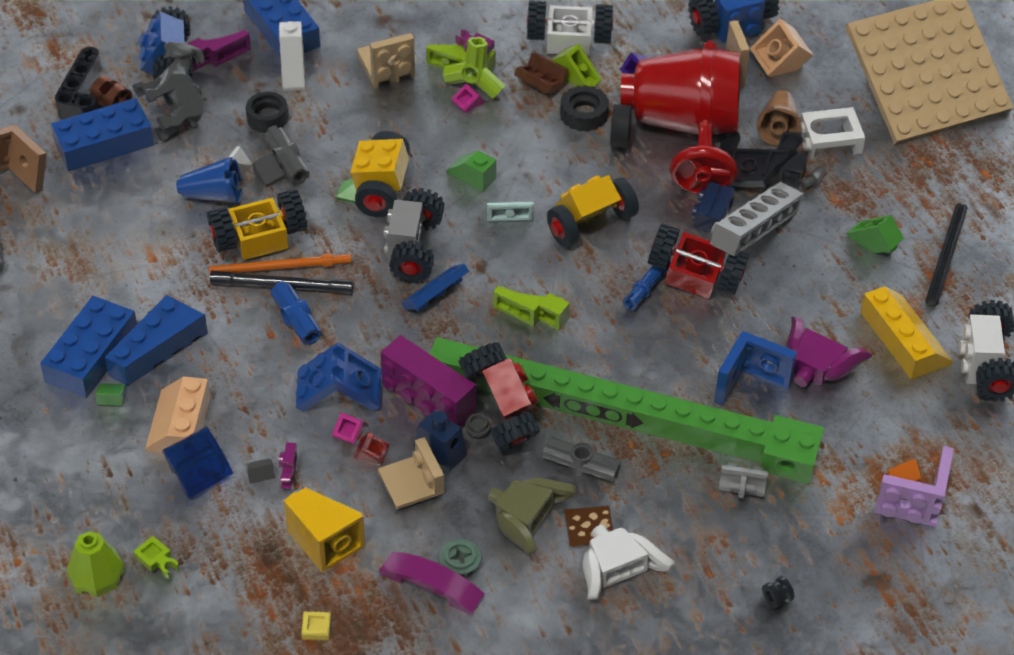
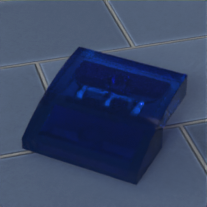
(197, 462)

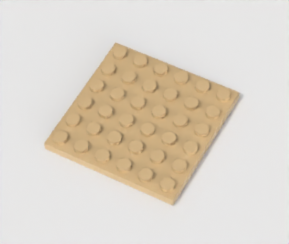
(928, 68)

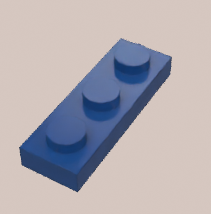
(435, 288)

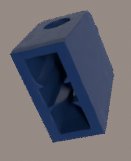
(443, 438)

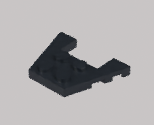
(759, 166)

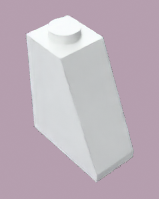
(292, 56)

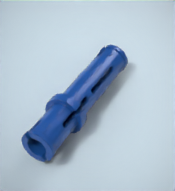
(642, 288)

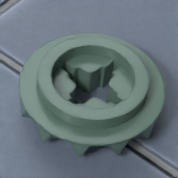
(467, 550)

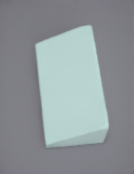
(510, 211)

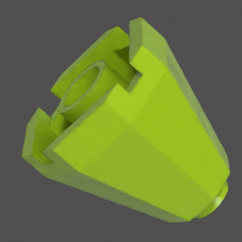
(94, 565)

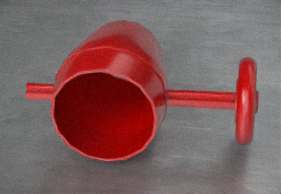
(695, 96)

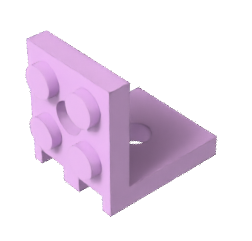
(922, 501)

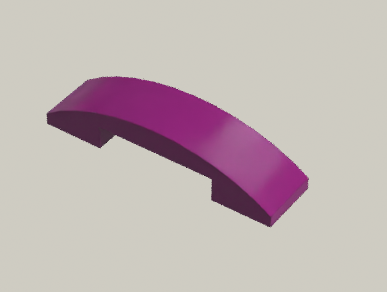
(435, 578)

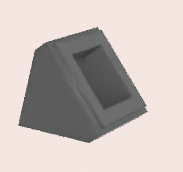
(260, 470)

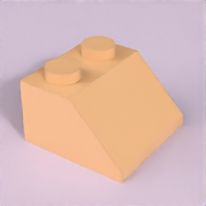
(781, 50)

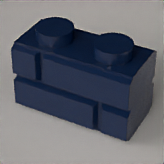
(713, 206)

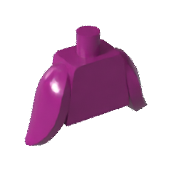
(820, 357)

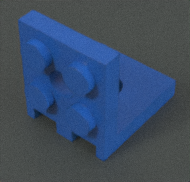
(751, 356)
(338, 370)

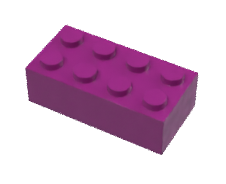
(427, 381)

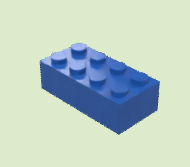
(268, 14)
(102, 134)
(79, 354)

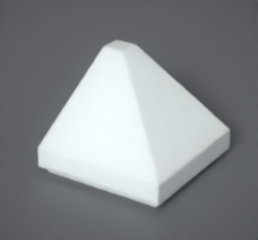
(243, 161)

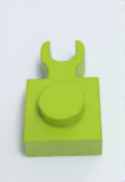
(155, 555)

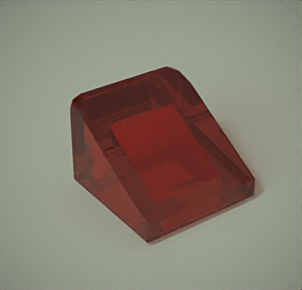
(371, 449)

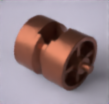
(109, 92)

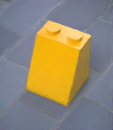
(323, 527)

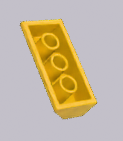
(903, 332)

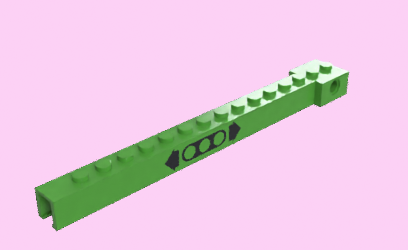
(781, 446)

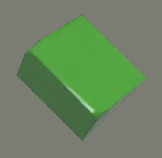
(110, 394)

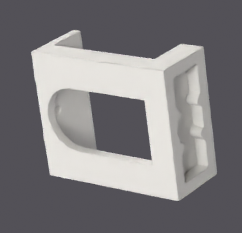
(852, 136)

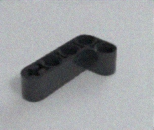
(73, 93)

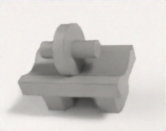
(743, 480)

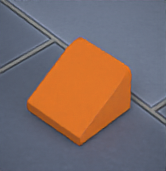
(906, 470)

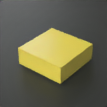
(316, 625)

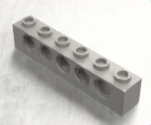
(756, 218)

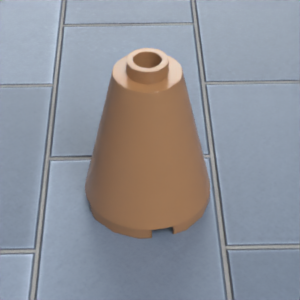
(778, 117)

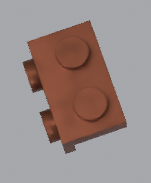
(542, 73)

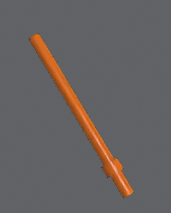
(325, 260)

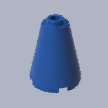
(213, 182)

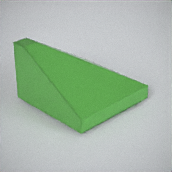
(347, 191)

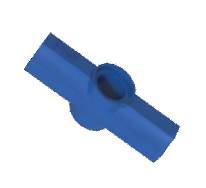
(296, 313)

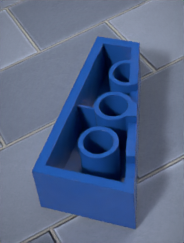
(154, 339)

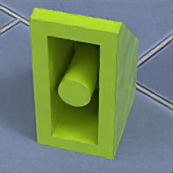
(580, 68)

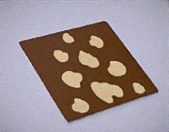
(583, 521)

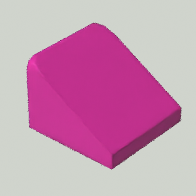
(467, 98)
(349, 428)

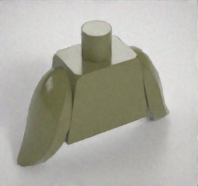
(526, 506)

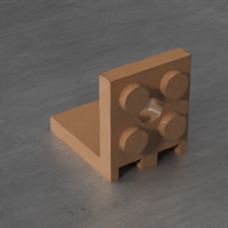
(22, 157)

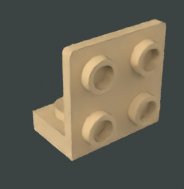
(414, 477)

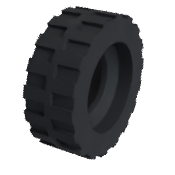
(584, 95)

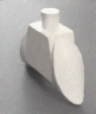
(617, 557)

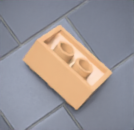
(178, 412)

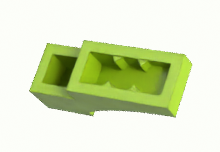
(532, 308)

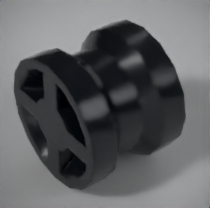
(778, 592)

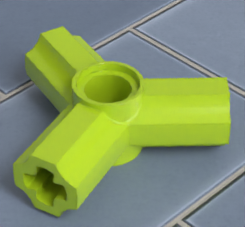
(474, 69)

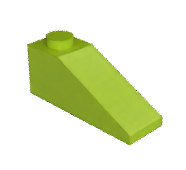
(450, 54)

